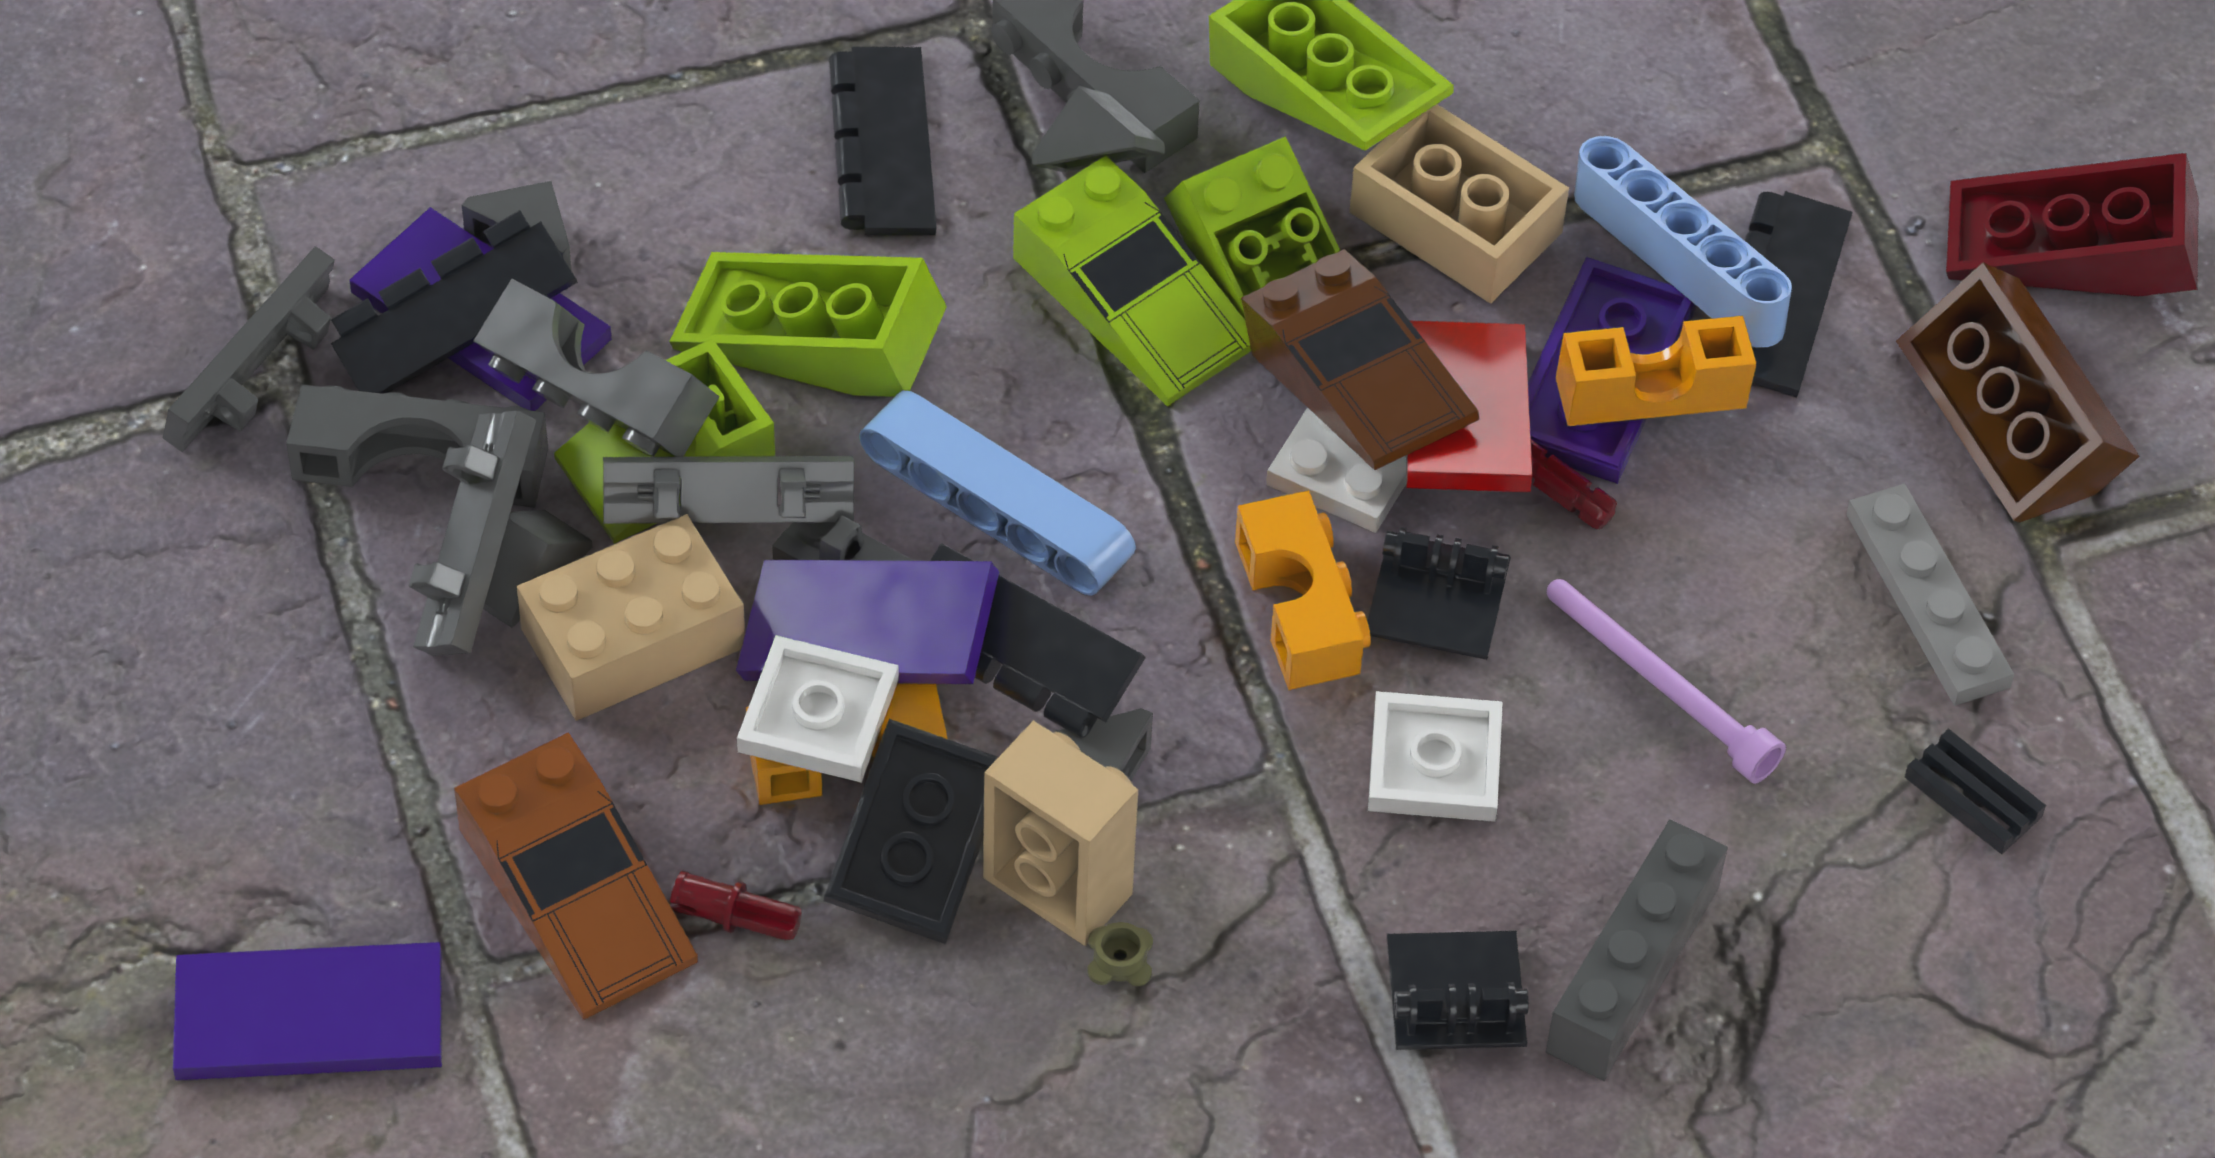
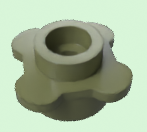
(1120, 939)

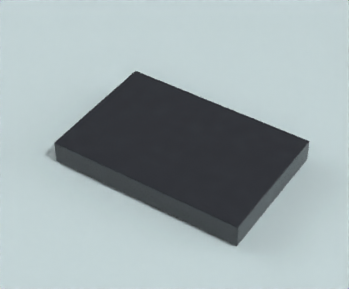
(913, 833)

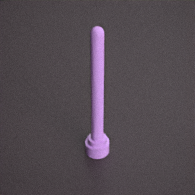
(1752, 750)

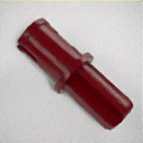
(734, 906)

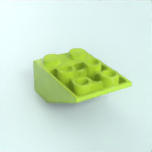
(1251, 220)
(732, 428)

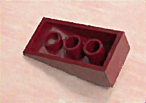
(2081, 226)

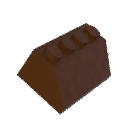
(2016, 395)

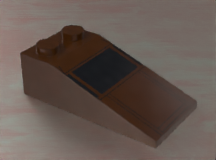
(1355, 359)

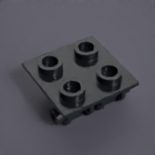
(1438, 593)
(1457, 990)

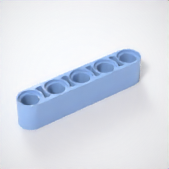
(1681, 239)
(997, 492)

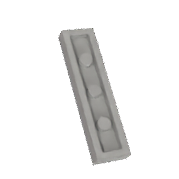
(1930, 594)

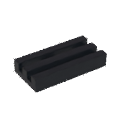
(1981, 784)

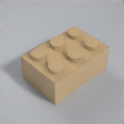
(1459, 201)
(631, 617)
(1059, 831)

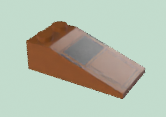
(573, 875)

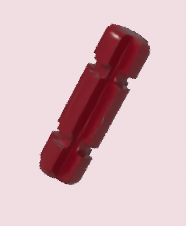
(1571, 489)

